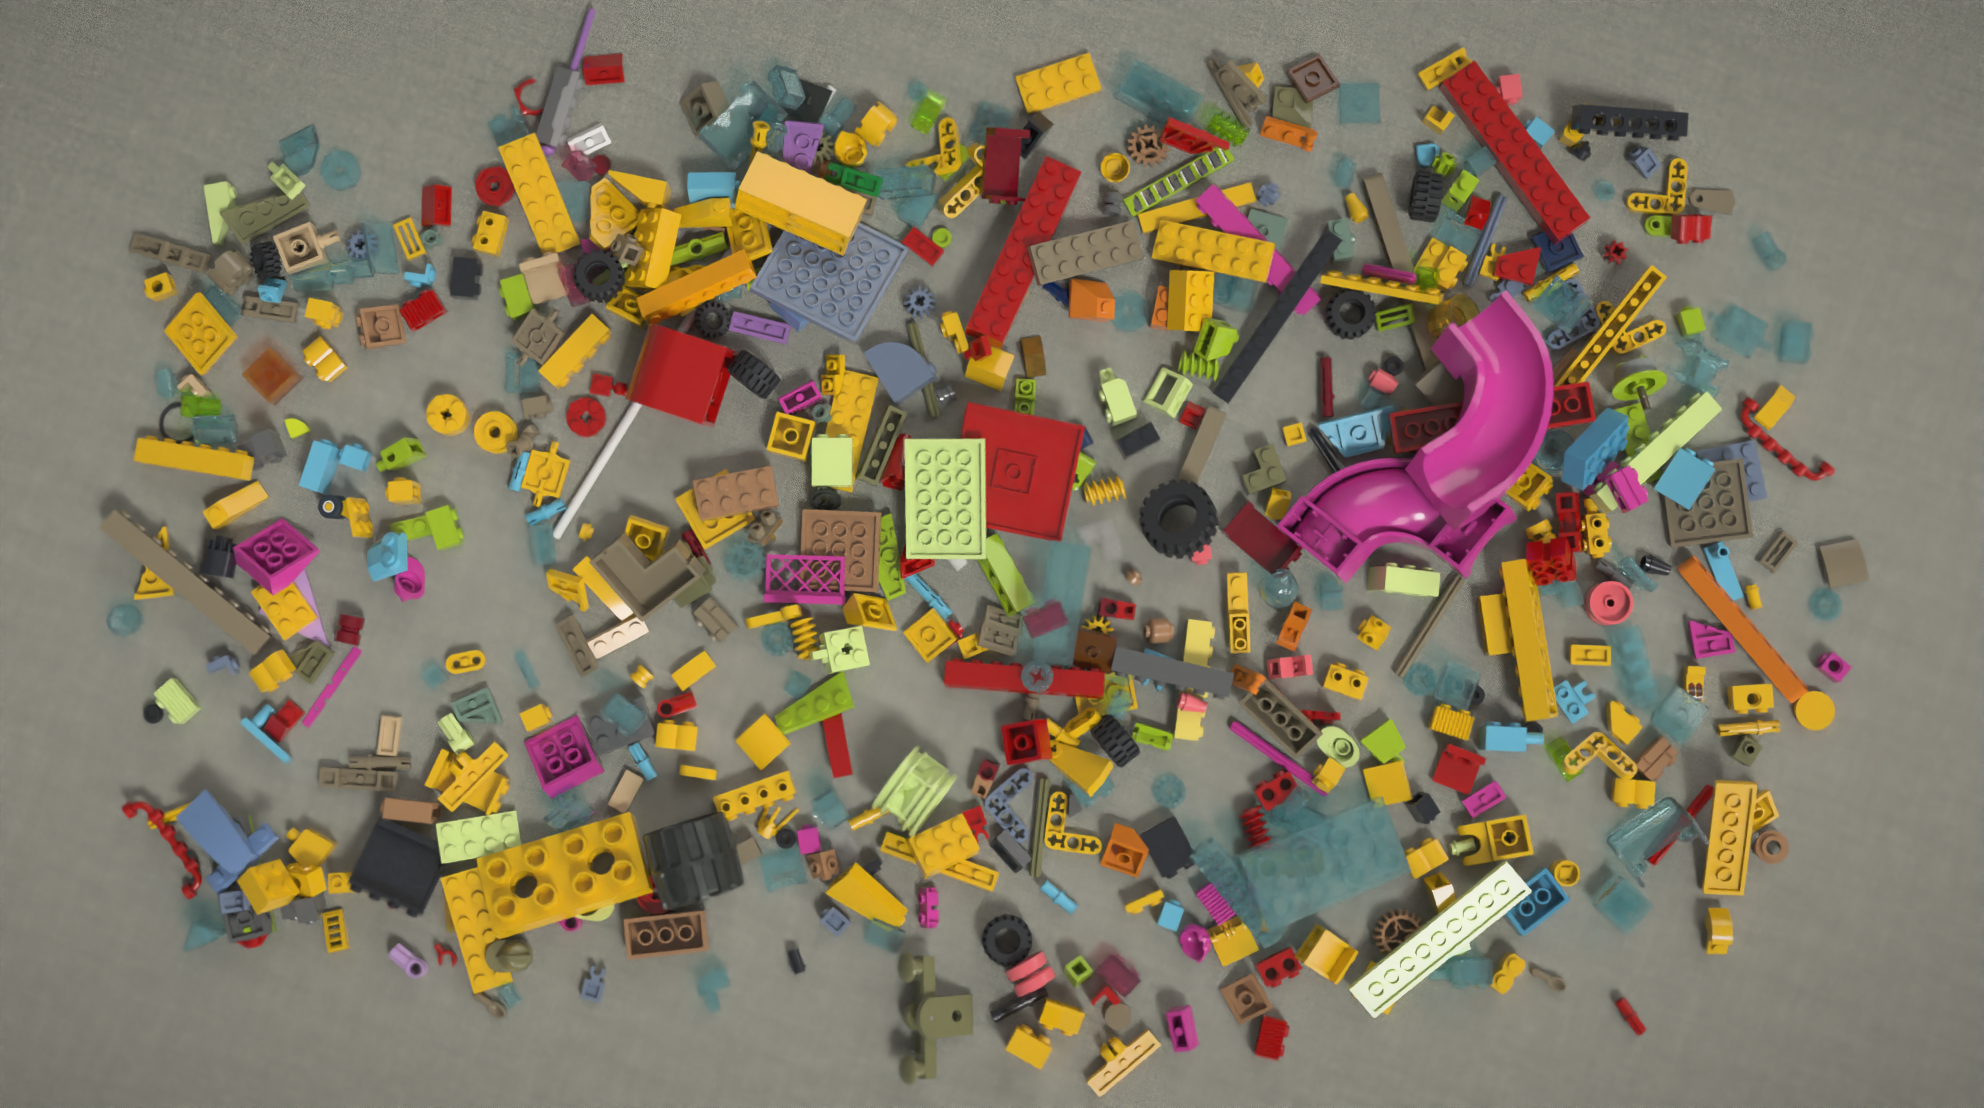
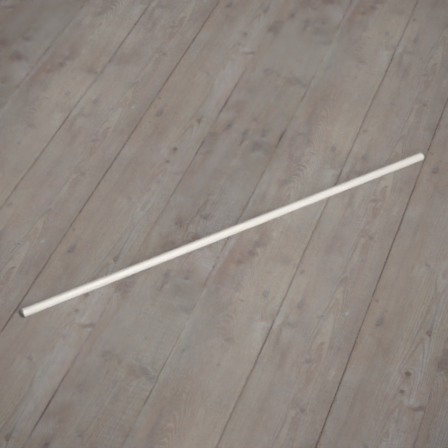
(621, 429)

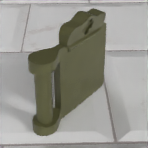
(700, 586)

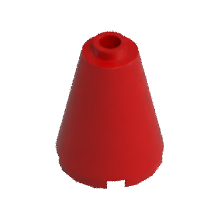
(894, 471)

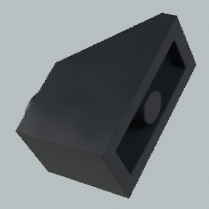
(1039, 128)

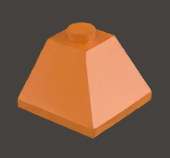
(1091, 301)
(1124, 851)

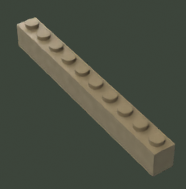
(186, 582)

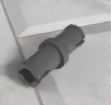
(1614, 574)

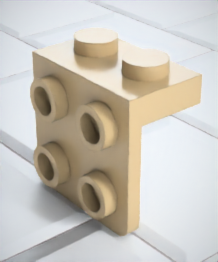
(543, 277)

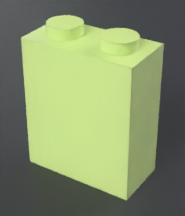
(832, 461)

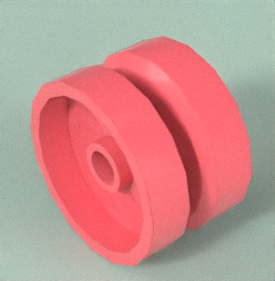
(1620, 603)
(1031, 976)

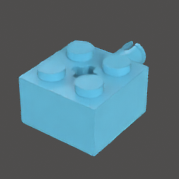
(1507, 738)

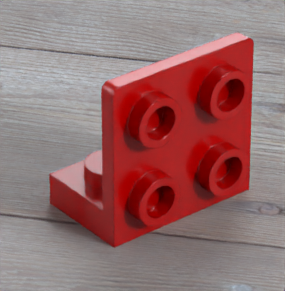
(1457, 768)

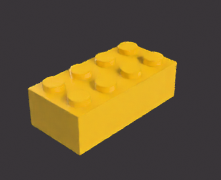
(657, 235)

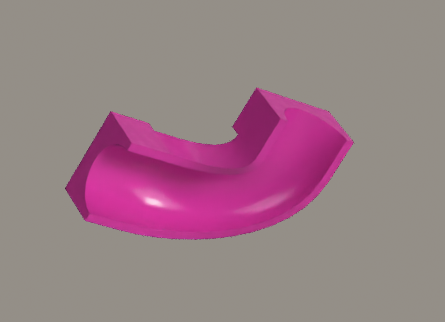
(1501, 415)
(1378, 506)

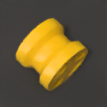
(641, 676)

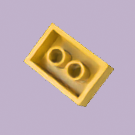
(1189, 299)
(943, 846)

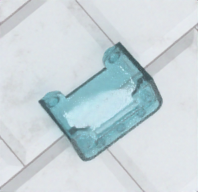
(731, 132)

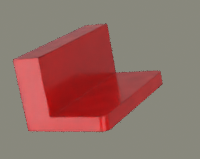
(603, 69)
(436, 205)
(1105, 990)

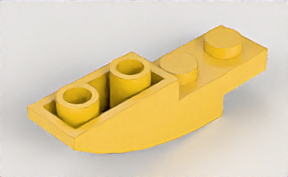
(1238, 612)

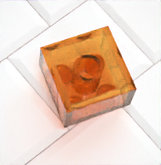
(272, 376)

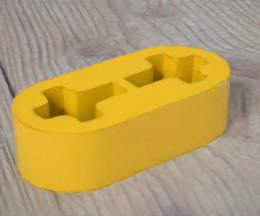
(1082, 723)
(697, 772)

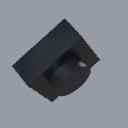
(874, 866)

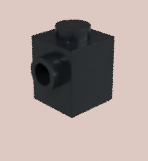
(1422, 808)

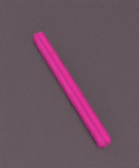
(1275, 755)

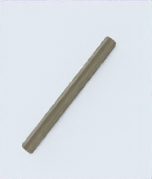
(1429, 626)

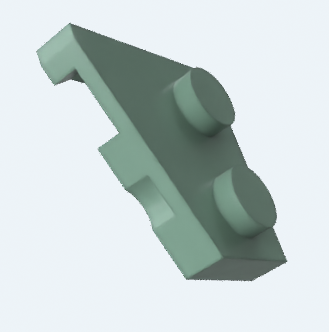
(477, 708)

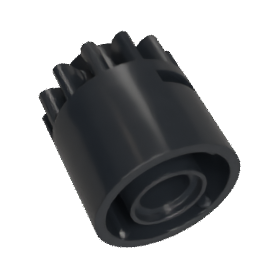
(219, 557)

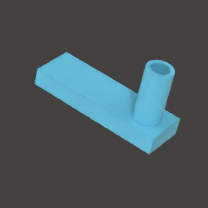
(1722, 569)
(256, 722)

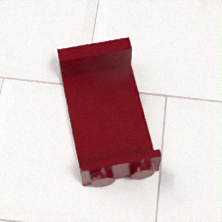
(1002, 165)
(1262, 540)

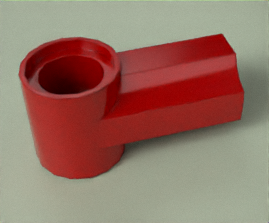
(679, 704)

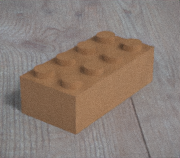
(736, 493)
(666, 934)

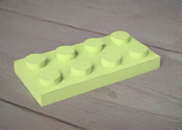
(477, 836)

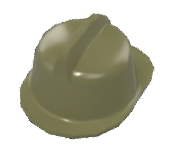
(509, 956)

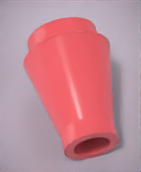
(1190, 703)

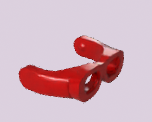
(518, 91)

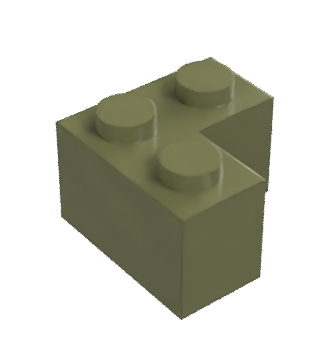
(1268, 473)

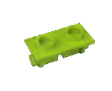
(1154, 736)

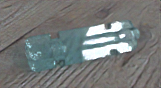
(526, 669)

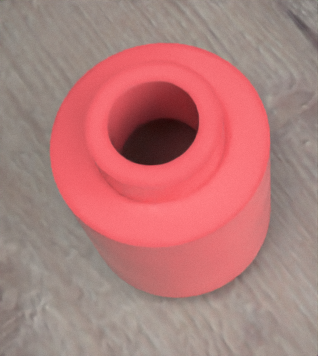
(1382, 381)

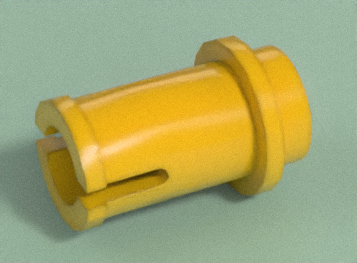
(1753, 596)

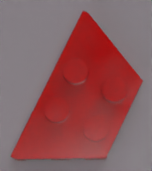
(1190, 139)

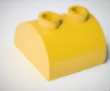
(647, 536)

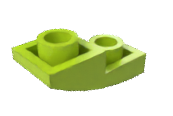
(1025, 396)

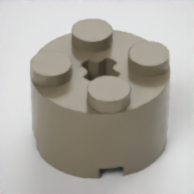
(231, 272)

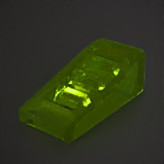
(1553, 746)

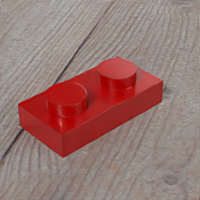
(923, 247)

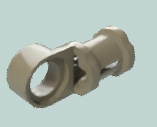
(523, 442)

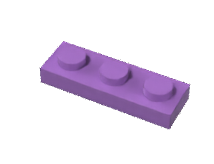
(760, 328)

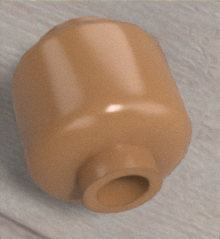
(1158, 630)

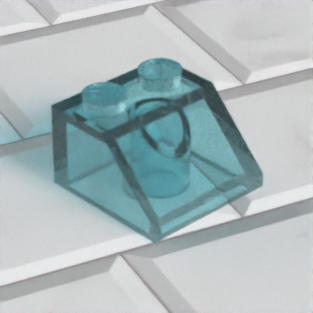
(1679, 715)

